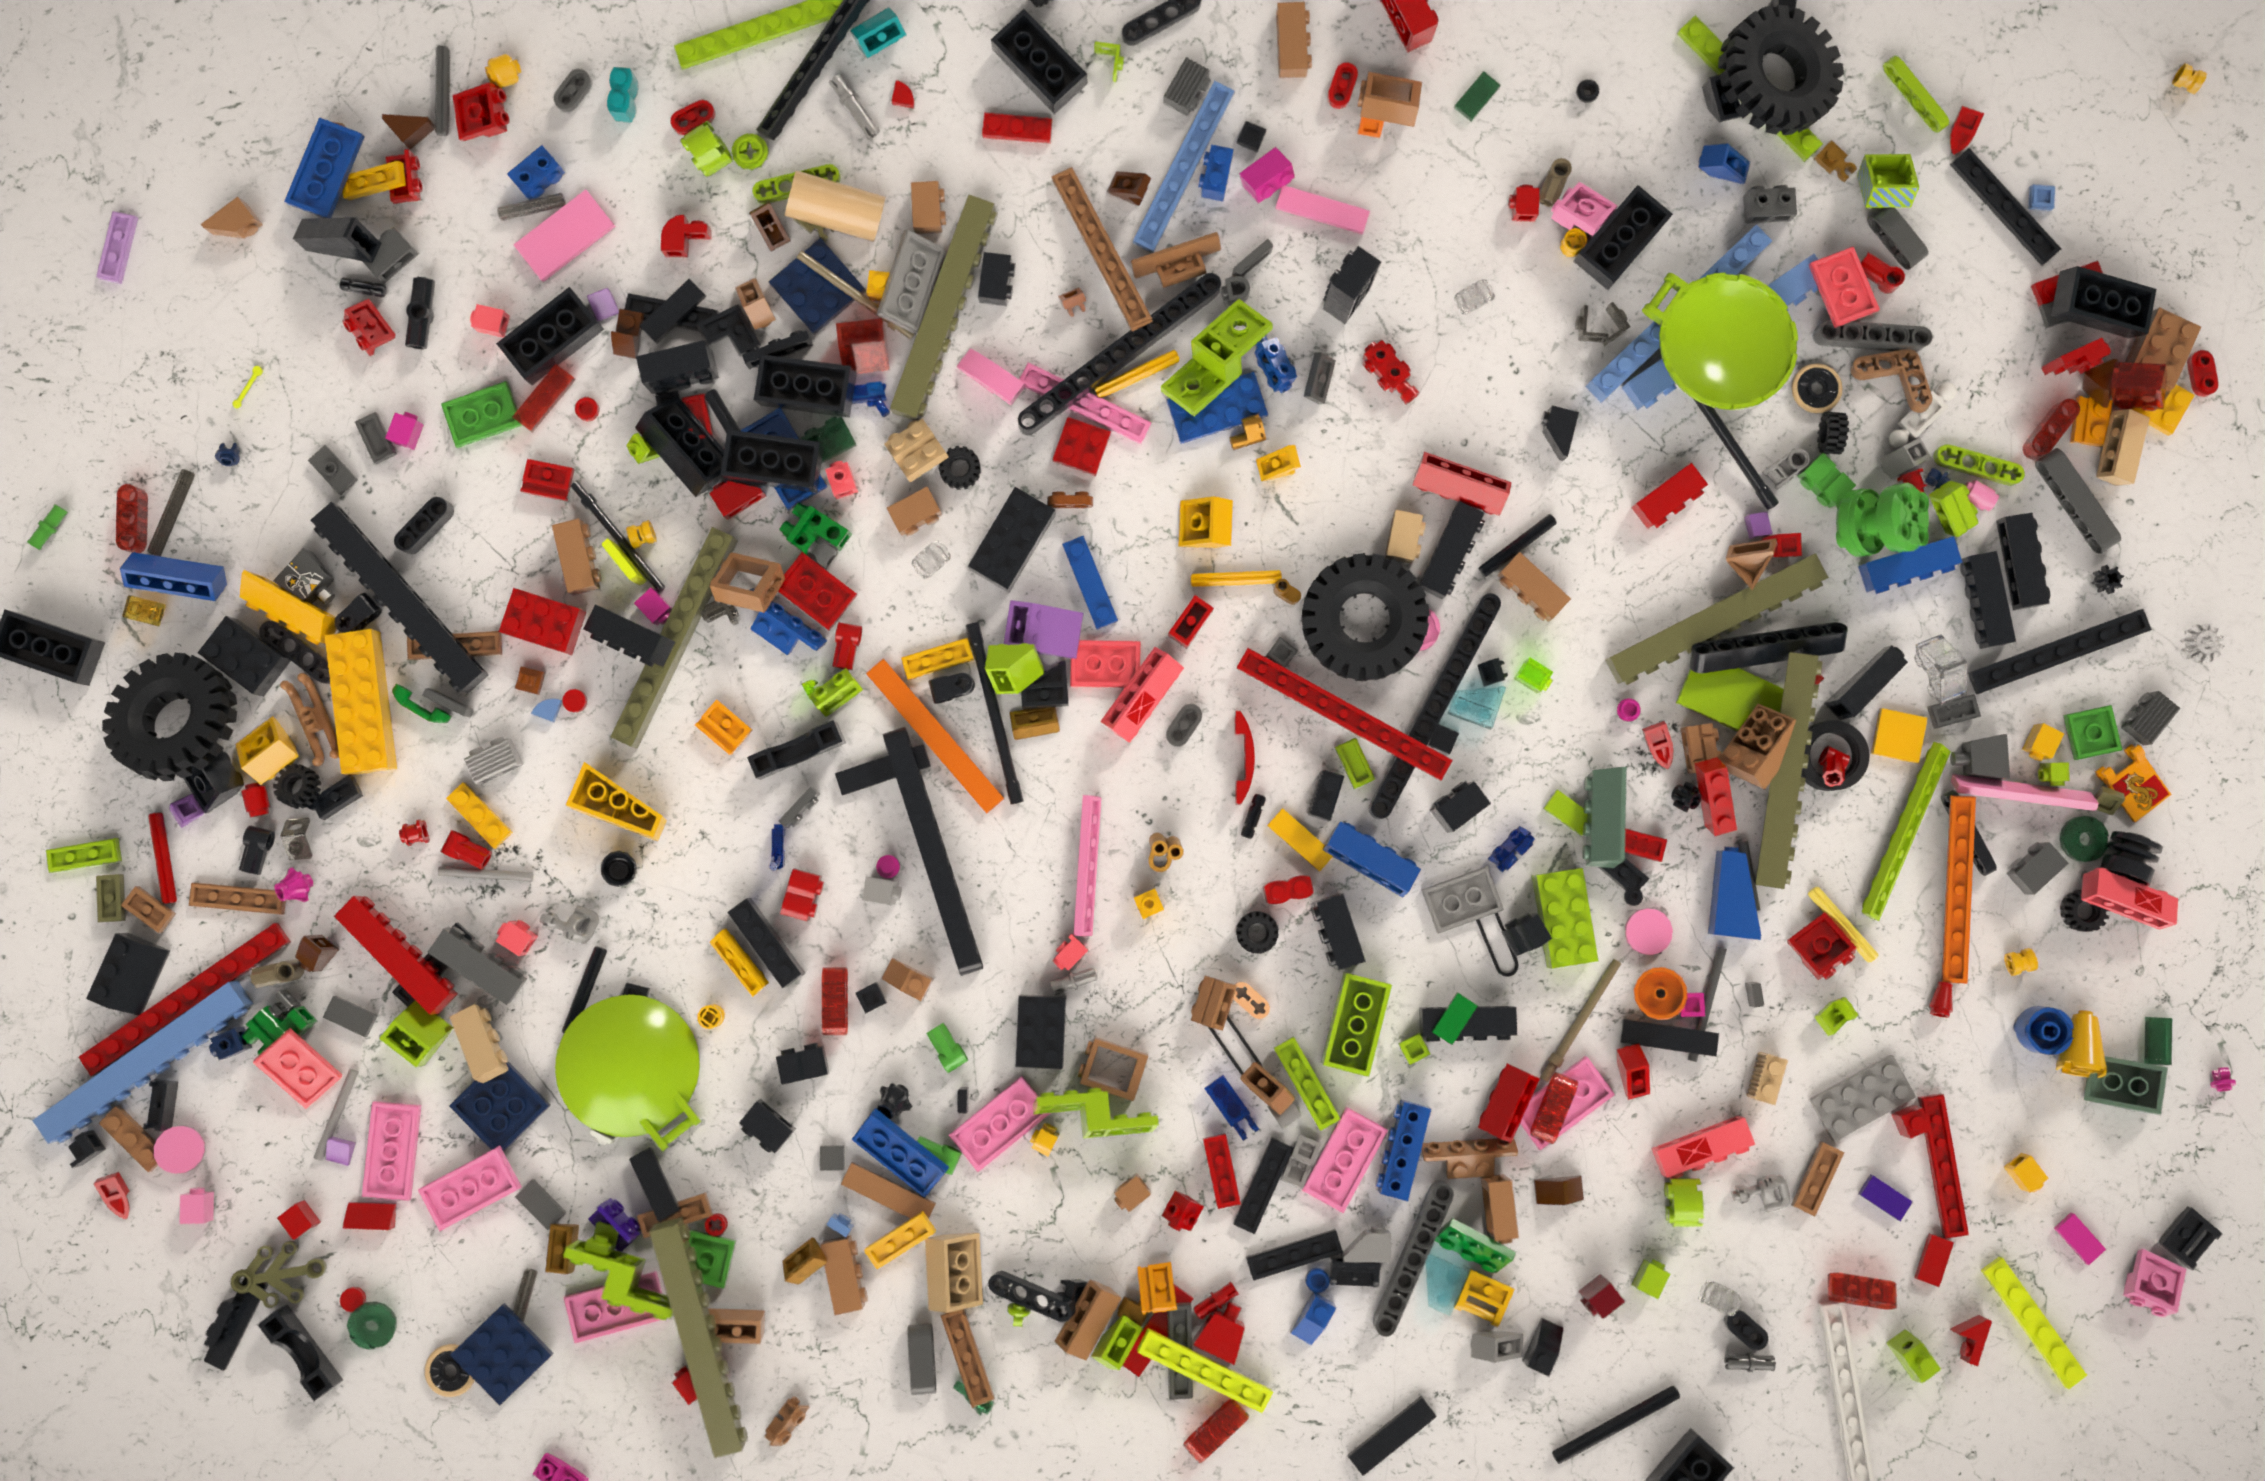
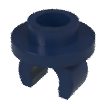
(227, 456)
(1936, 478)

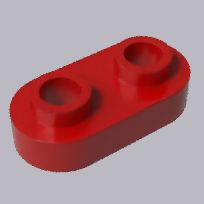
(1341, 86)
(691, 115)
(2199, 373)

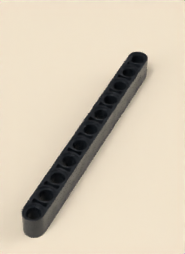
(1113, 363)
(1443, 698)
(933, 851)

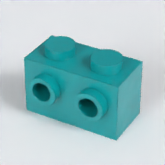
(878, 32)

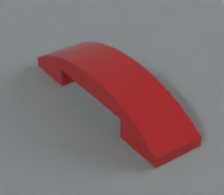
(1242, 728)

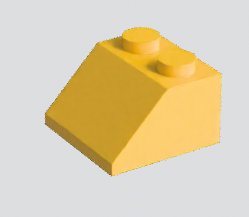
(1205, 522)
(266, 751)

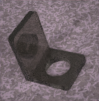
(1620, 319)
(1581, 325)
(295, 840)

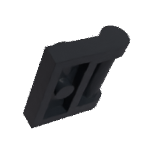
(2184, 1234)

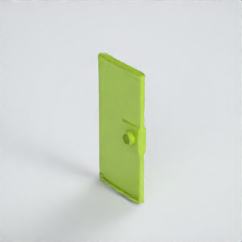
(1728, 695)

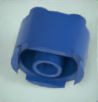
(2044, 1030)

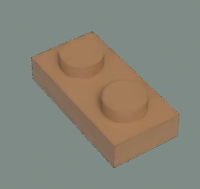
(148, 909)

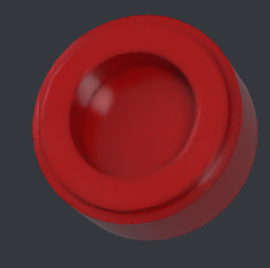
(587, 409)
(574, 700)
(352, 1298)

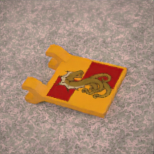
(2138, 782)

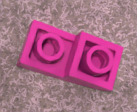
(554, 1469)

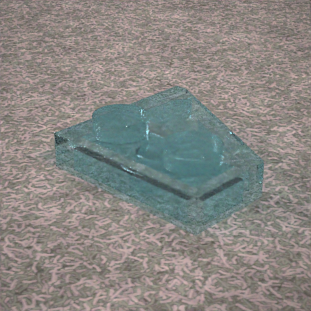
(1477, 705)
(1444, 1283)

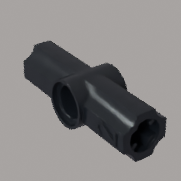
(419, 327)

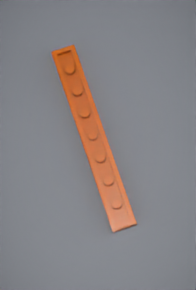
(935, 736)
(1958, 889)

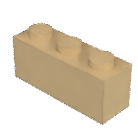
(2122, 447)
(479, 1043)

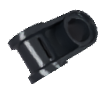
(359, 612)
(947, 688)

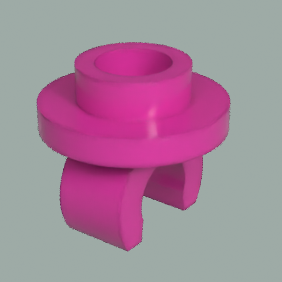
(2222, 1080)

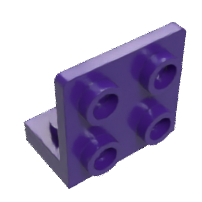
(612, 1213)

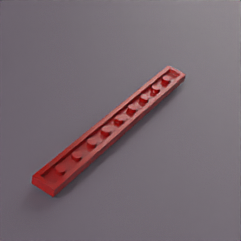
(1344, 714)
(183, 999)

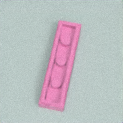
(1322, 209)

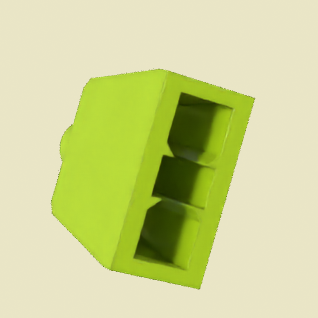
(1916, 1359)

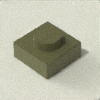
(2109, 800)

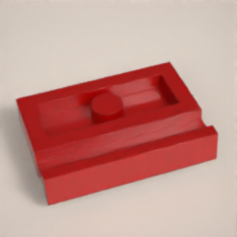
(547, 480)

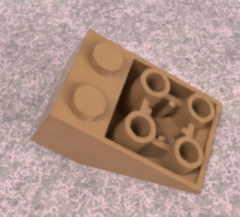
(1759, 746)

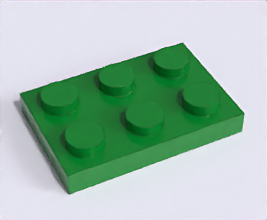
(1474, 1246)

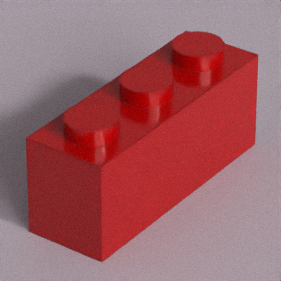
(1670, 497)
(1715, 796)
(1508, 1103)

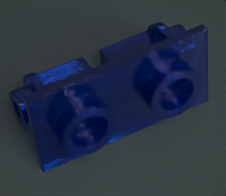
(1503, 855)

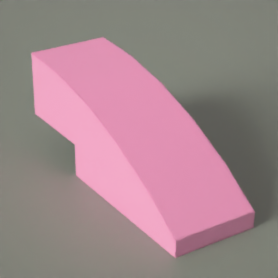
(991, 376)

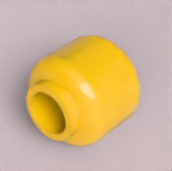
(503, 70)

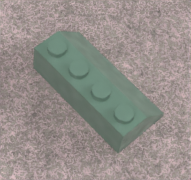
(1605, 817)

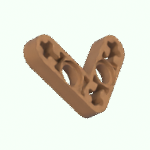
(1900, 368)

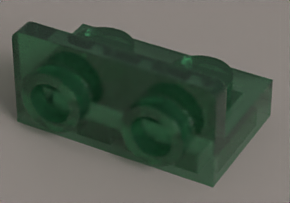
(833, 436)

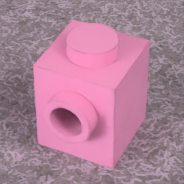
(196, 1206)

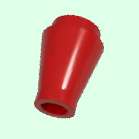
(1942, 1002)

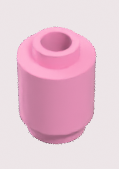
(1981, 495)

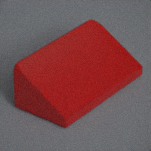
(370, 1216)

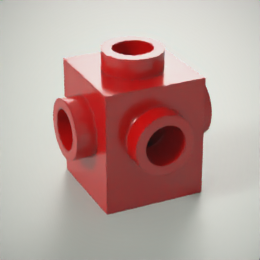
(1182, 1211)

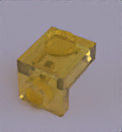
(143, 610)

